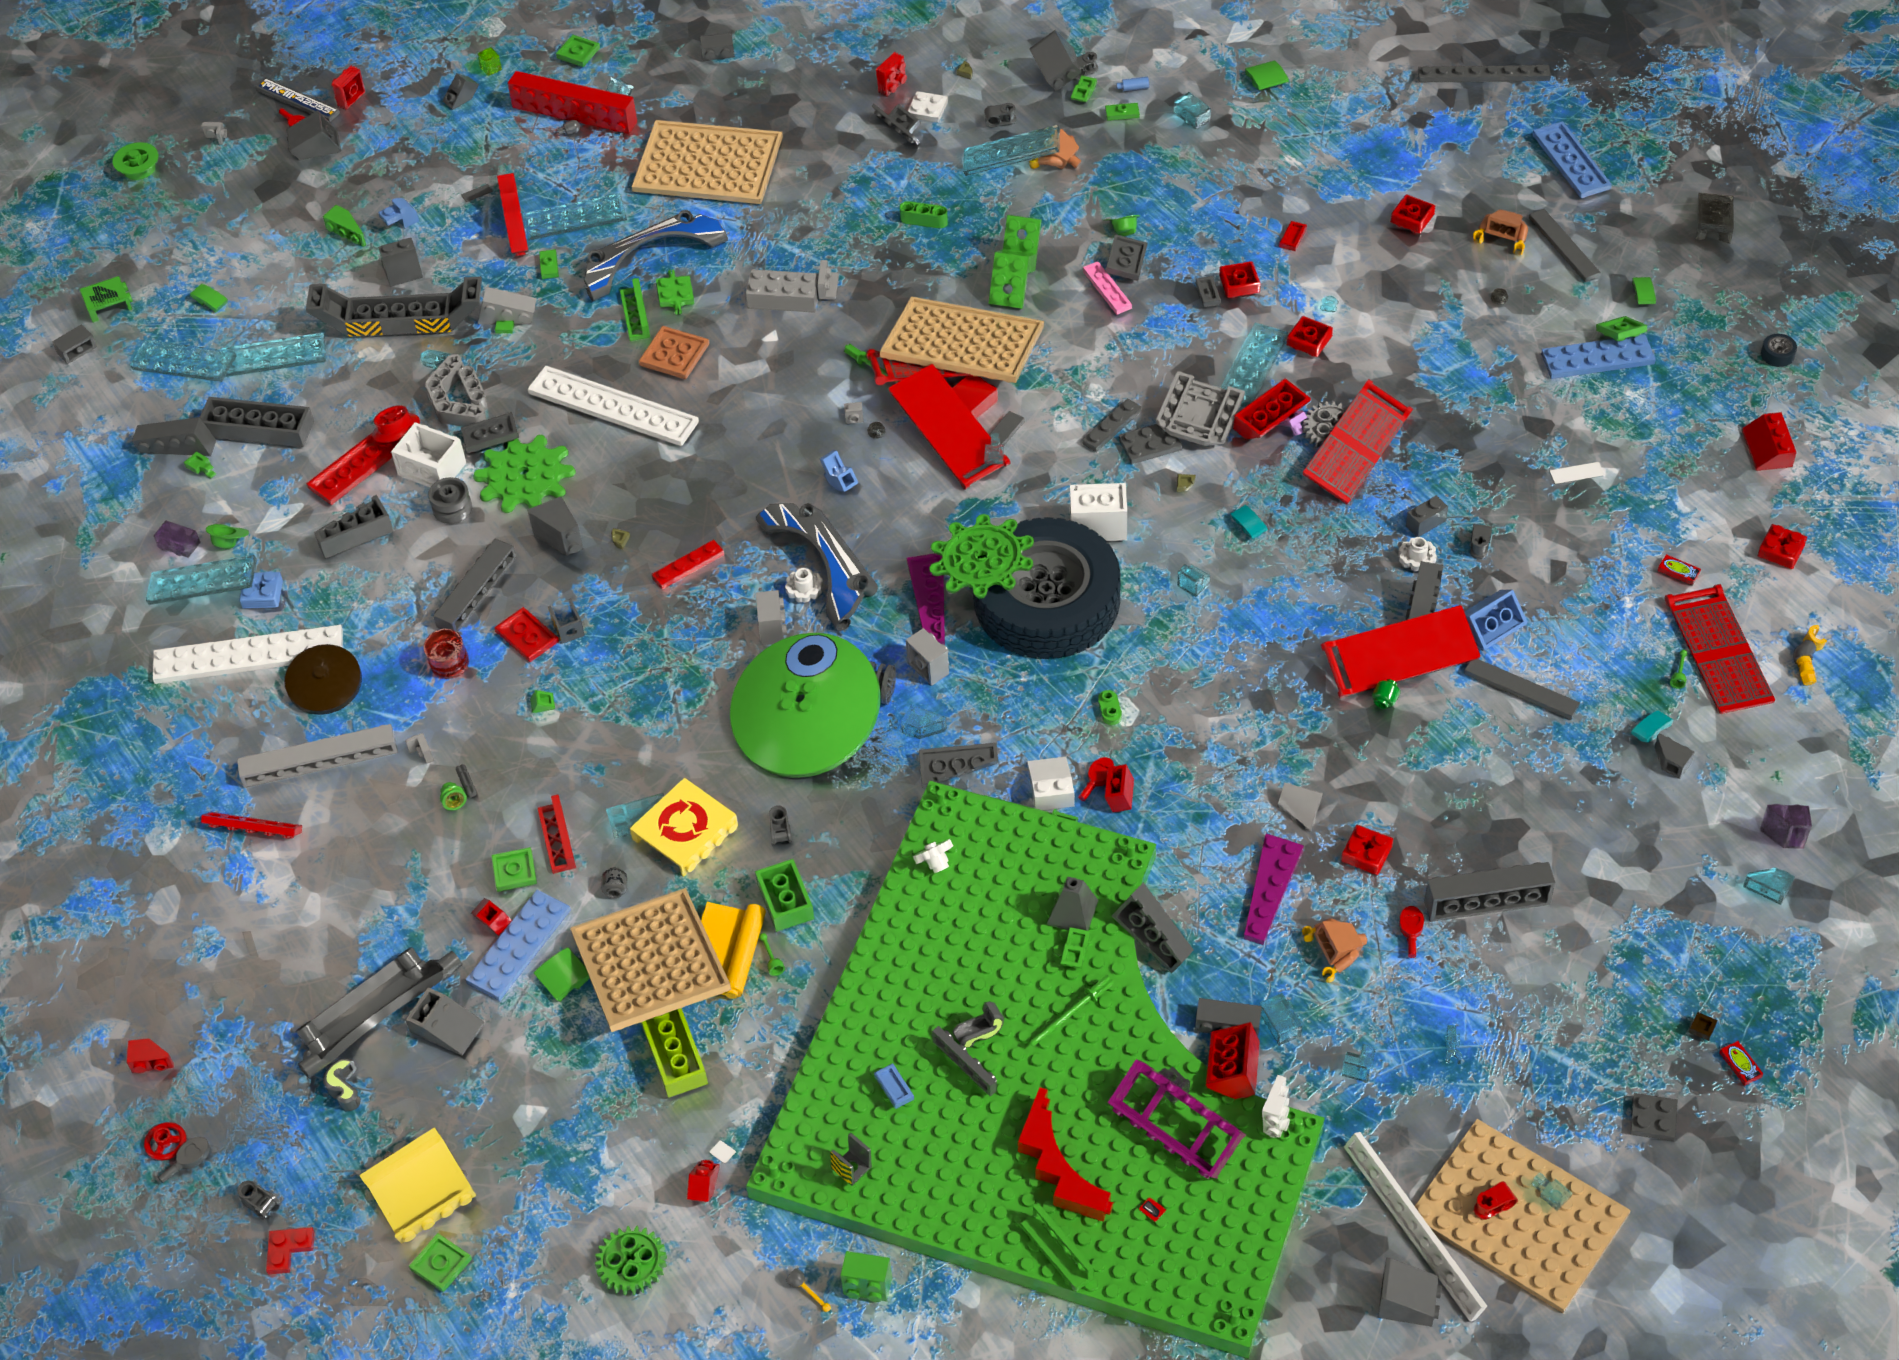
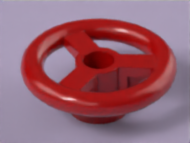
(161, 1132)

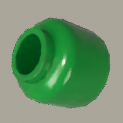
(1386, 694)

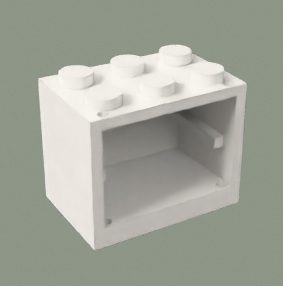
(428, 455)
(1101, 509)

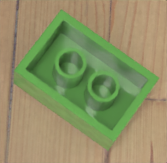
(784, 895)

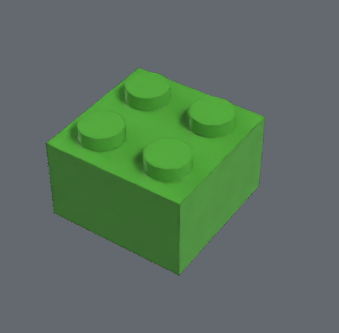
(866, 1276)

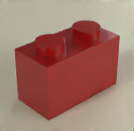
(1119, 788)

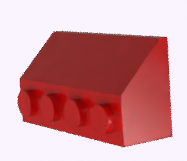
(1269, 410)
(1233, 1061)

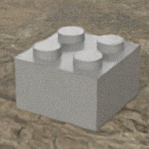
(771, 617)
(927, 656)

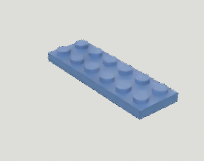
(1571, 159)
(1597, 356)
(518, 945)

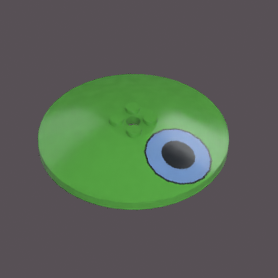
(822, 728)

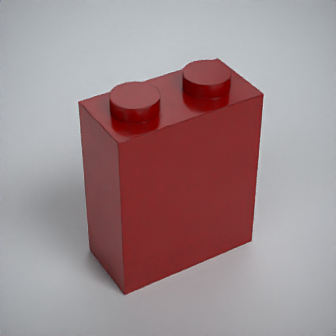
(976, 394)

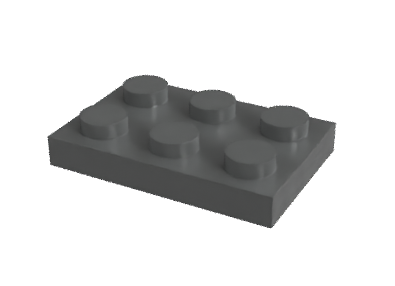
(1126, 257)
(489, 432)
(1148, 443)

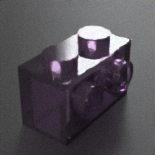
(176, 539)

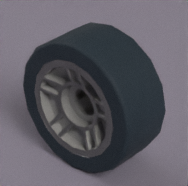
(1778, 350)

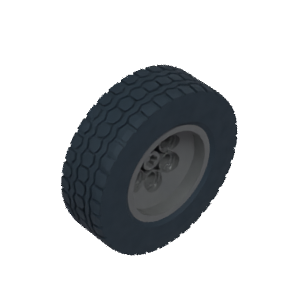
(1064, 598)

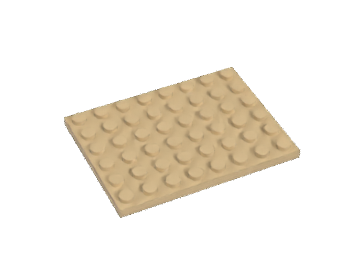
(707, 162)
(962, 339)
(649, 959)
(1531, 1242)

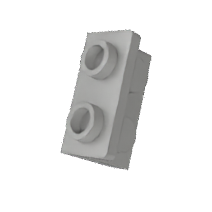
(827, 281)

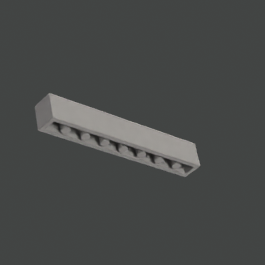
(317, 755)

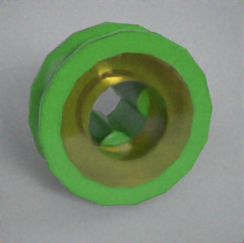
(452, 791)

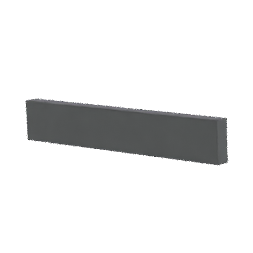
(1564, 245)
(1522, 688)

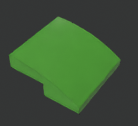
(1266, 75)
(562, 974)

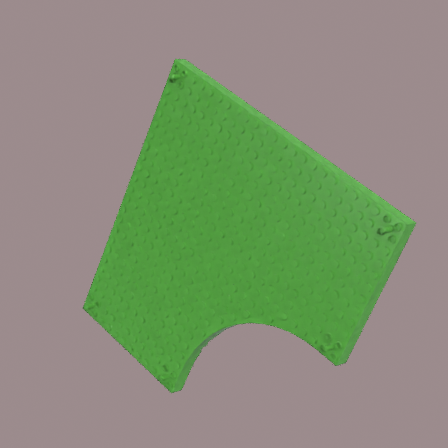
(950, 1160)

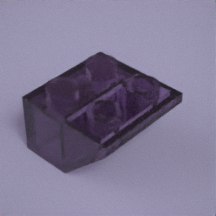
(1787, 825)

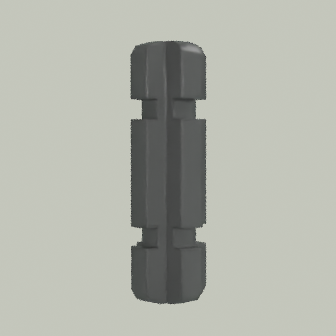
(466, 781)

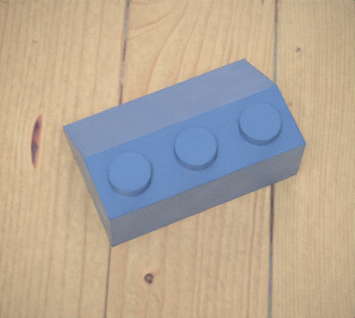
(1495, 618)

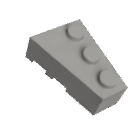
(506, 306)

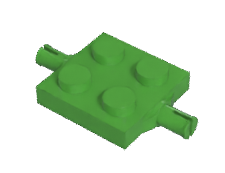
(674, 291)

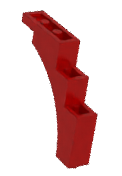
(512, 214)
(1072, 1190)

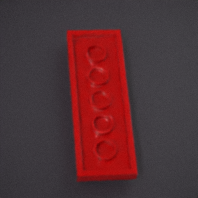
(351, 469)

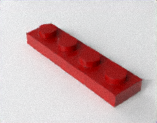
(687, 564)

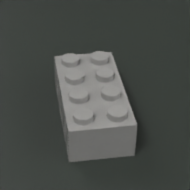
(782, 290)

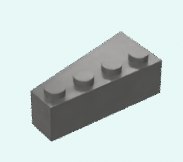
(1153, 928)

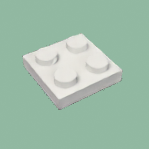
(928, 106)

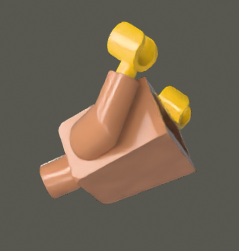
(1066, 154)
(1505, 225)
(1338, 942)

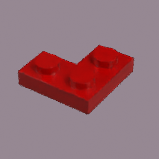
(285, 1242)

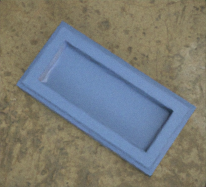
(894, 1086)

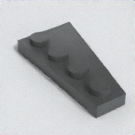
(954, 761)

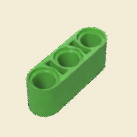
(923, 214)

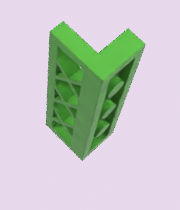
(639, 304)
(1058, 1248)

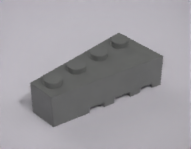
(175, 437)
(354, 529)
(1425, 590)

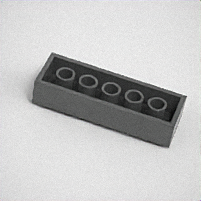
(257, 421)
(1489, 891)

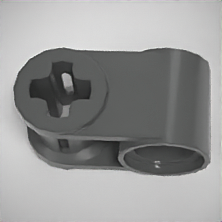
(1087, 64)
(998, 115)
(1480, 540)
(779, 828)
(259, 1201)

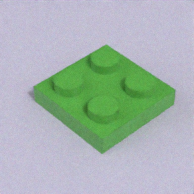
(577, 50)
(1621, 328)
(514, 869)
(440, 1262)

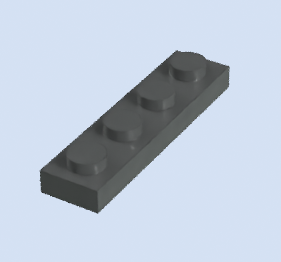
(1111, 425)
(960, 1056)

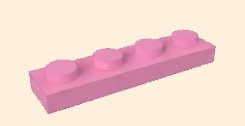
(1107, 288)

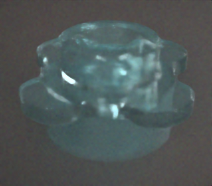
(1329, 304)

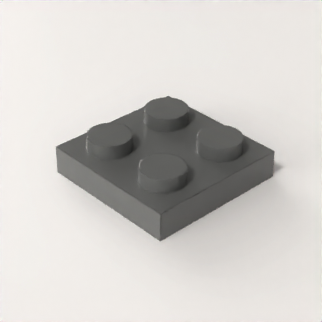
(1653, 1117)

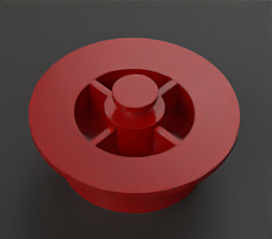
(393, 424)

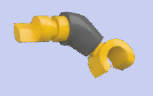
(1804, 655)

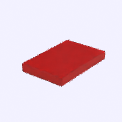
(526, 634)

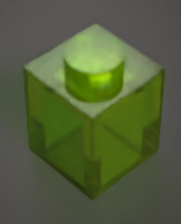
(489, 61)

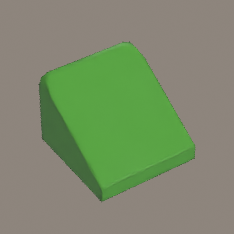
(542, 701)

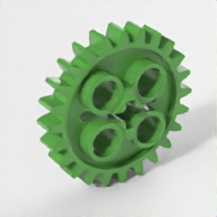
(631, 1260)

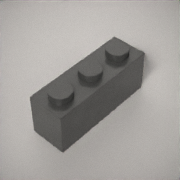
(1218, 1015)

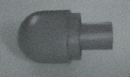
(569, 127)

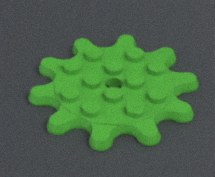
(515, 488)
(967, 543)

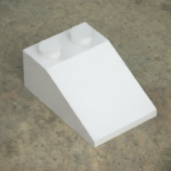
(1051, 783)

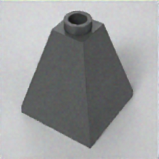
(1073, 906)

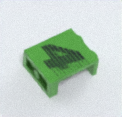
(105, 295)

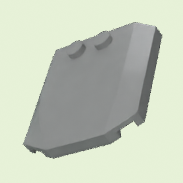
(1199, 410)

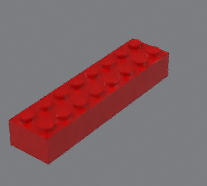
(572, 102)

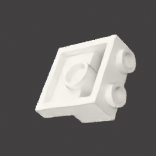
(1276, 1109)

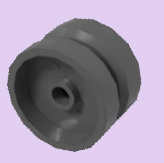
(450, 500)

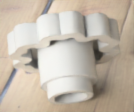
(1415, 551)
(804, 585)
(934, 855)

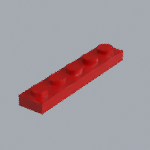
(251, 825)

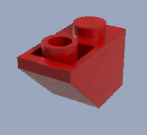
(491, 916)
(147, 1056)
(702, 1181)

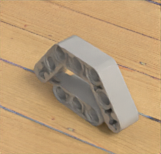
(456, 412)

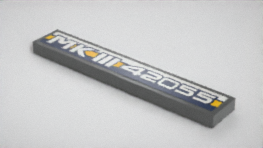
(296, 99)

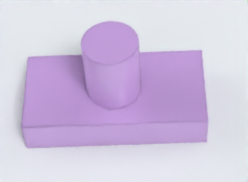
(1294, 422)

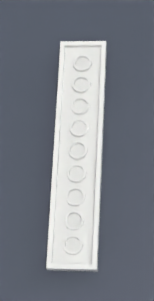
(613, 405)
(239, 654)

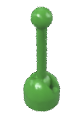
(1679, 676)
(775, 966)

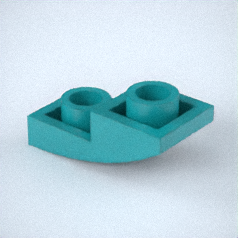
(1250, 522)
(1651, 726)

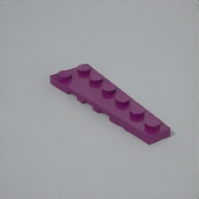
(928, 594)
(1274, 874)

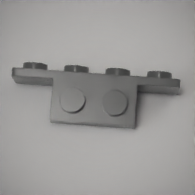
(902, 120)

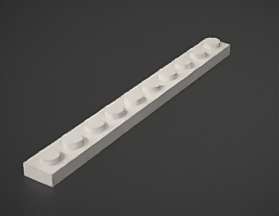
(1415, 1227)

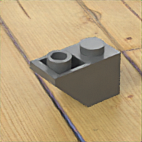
(460, 91)
(1673, 756)

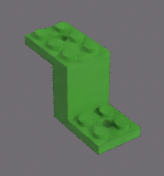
(1015, 261)

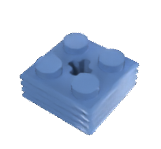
(264, 591)

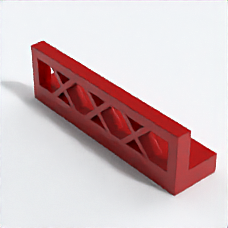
(562, 832)

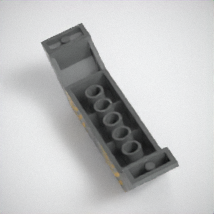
(394, 313)

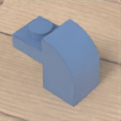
(399, 211)
(837, 474)

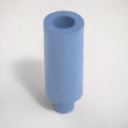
(1133, 84)

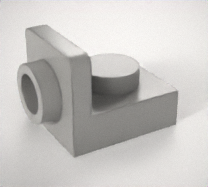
(215, 130)
(853, 412)
(419, 744)

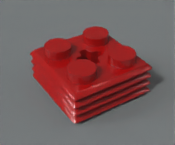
(891, 74)
(348, 87)
(1412, 213)
(1239, 279)
(1309, 336)
(1782, 546)
(1371, 859)

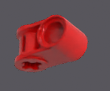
(1494, 1201)

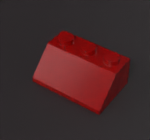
(1770, 442)

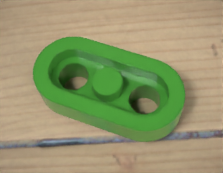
(1108, 706)

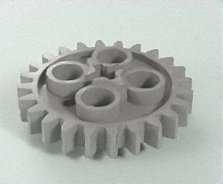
(1321, 421)

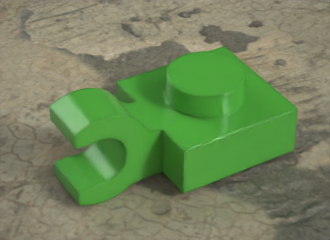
(199, 463)

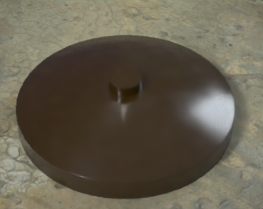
(323, 679)

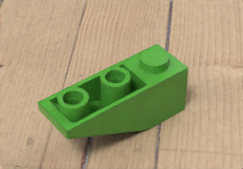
(342, 223)

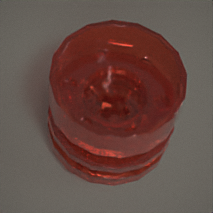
(446, 653)

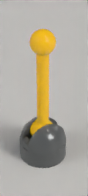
(797, 1279)

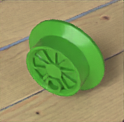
(136, 160)

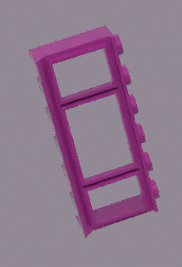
(1189, 1156)

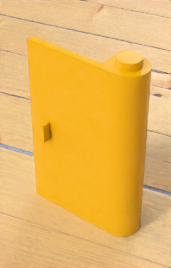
(734, 939)

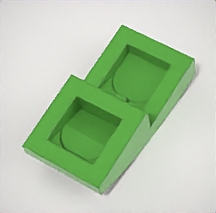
(1084, 89)
(1644, 290)
(206, 295)
(1075, 948)

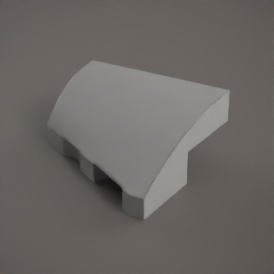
(1300, 804)

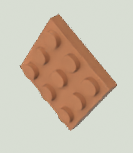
(674, 352)

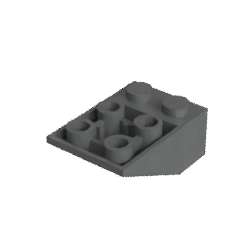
(443, 1022)

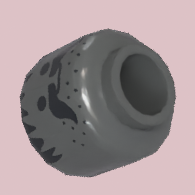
(614, 883)

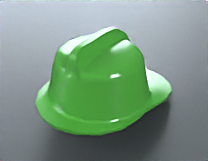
(1125, 225)
(225, 536)

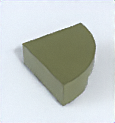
(965, 70)
(1185, 482)
(620, 537)

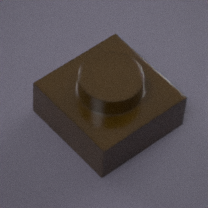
(1703, 1026)

